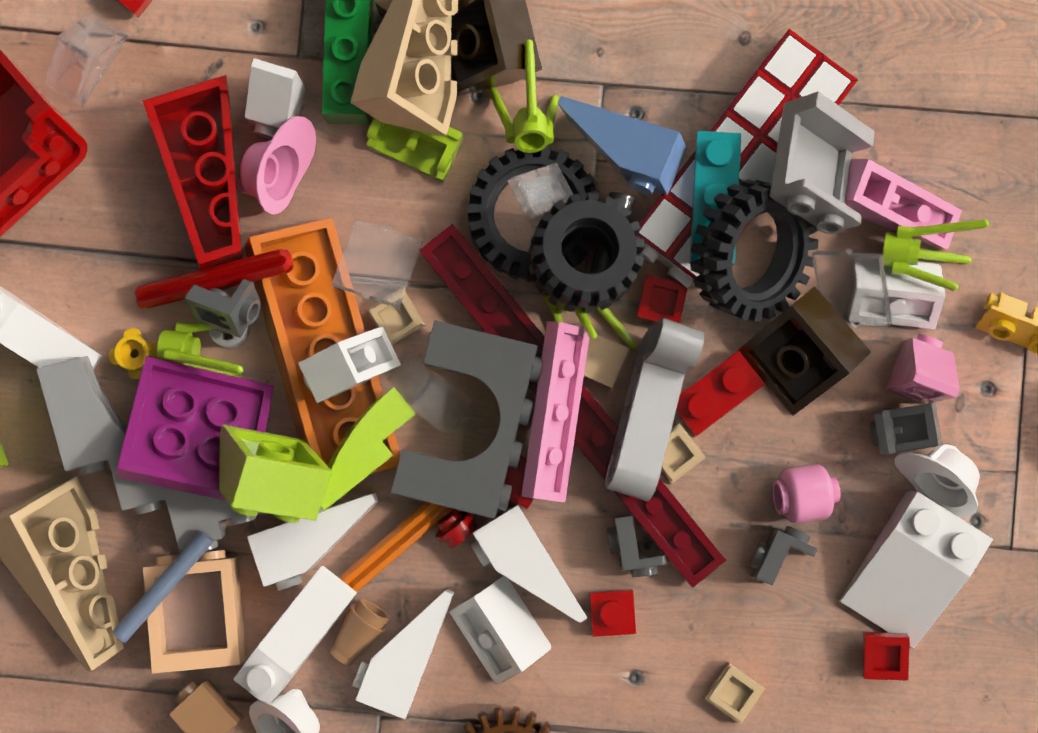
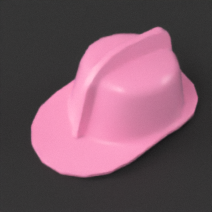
(276, 166)

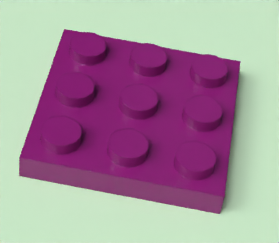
(179, 421)

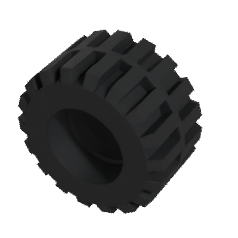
(604, 224)

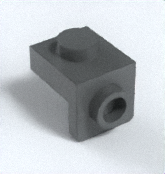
(906, 429)
(623, 541)
(770, 556)

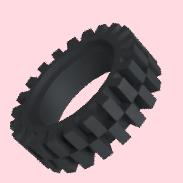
(485, 195)
(719, 244)

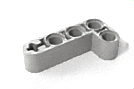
(650, 407)

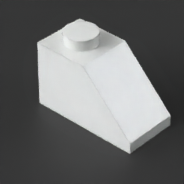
(272, 97)
(348, 364)

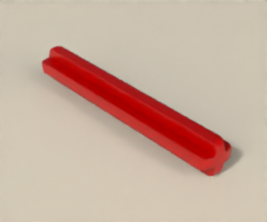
(218, 276)

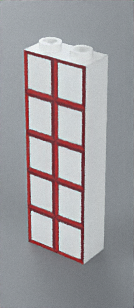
(786, 74)

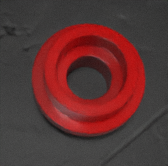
(455, 527)

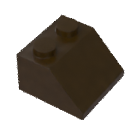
(490, 44)
(804, 351)

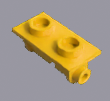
(1007, 321)

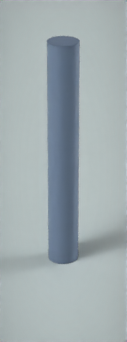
(163, 586)

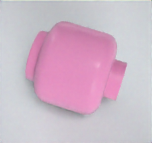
(805, 493)

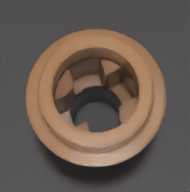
(359, 631)

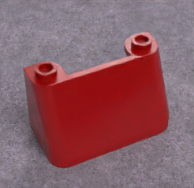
(35, 145)

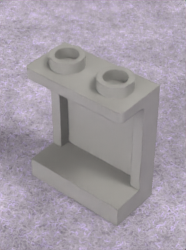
(816, 161)

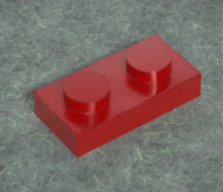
(717, 393)

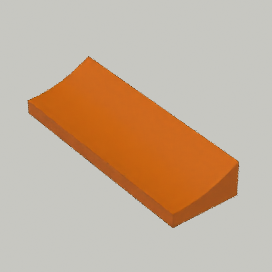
(307, 317)

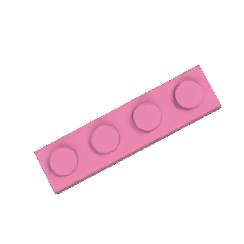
(555, 412)

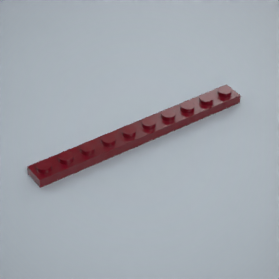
(595, 431)

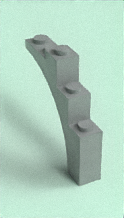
(93, 432)

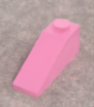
(894, 201)
(924, 371)

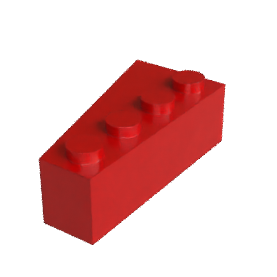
(198, 154)

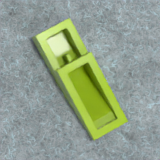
(362, 445)

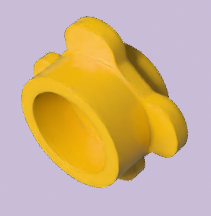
(122, 352)

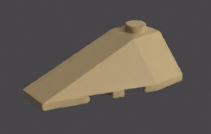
(409, 67)

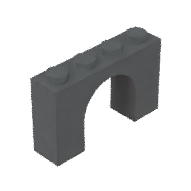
(477, 482)

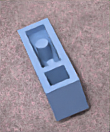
(638, 150)

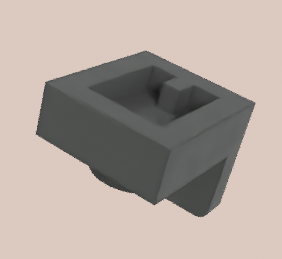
(221, 311)

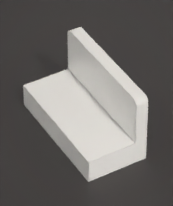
(913, 300)
(501, 630)

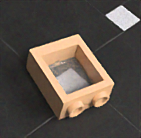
(197, 614)

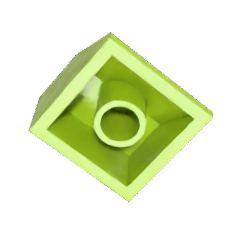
(271, 474)

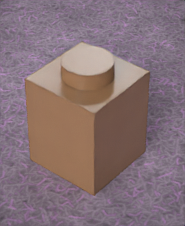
(204, 710)

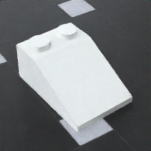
(915, 567)

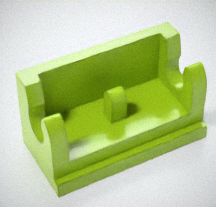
(416, 149)

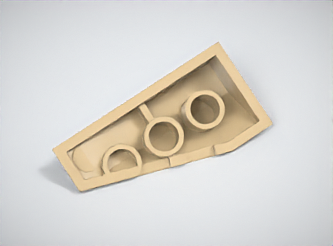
(57, 561)

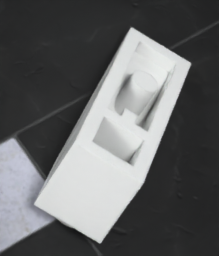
(36, 336)
(298, 547)
(521, 557)
(295, 636)
(397, 668)

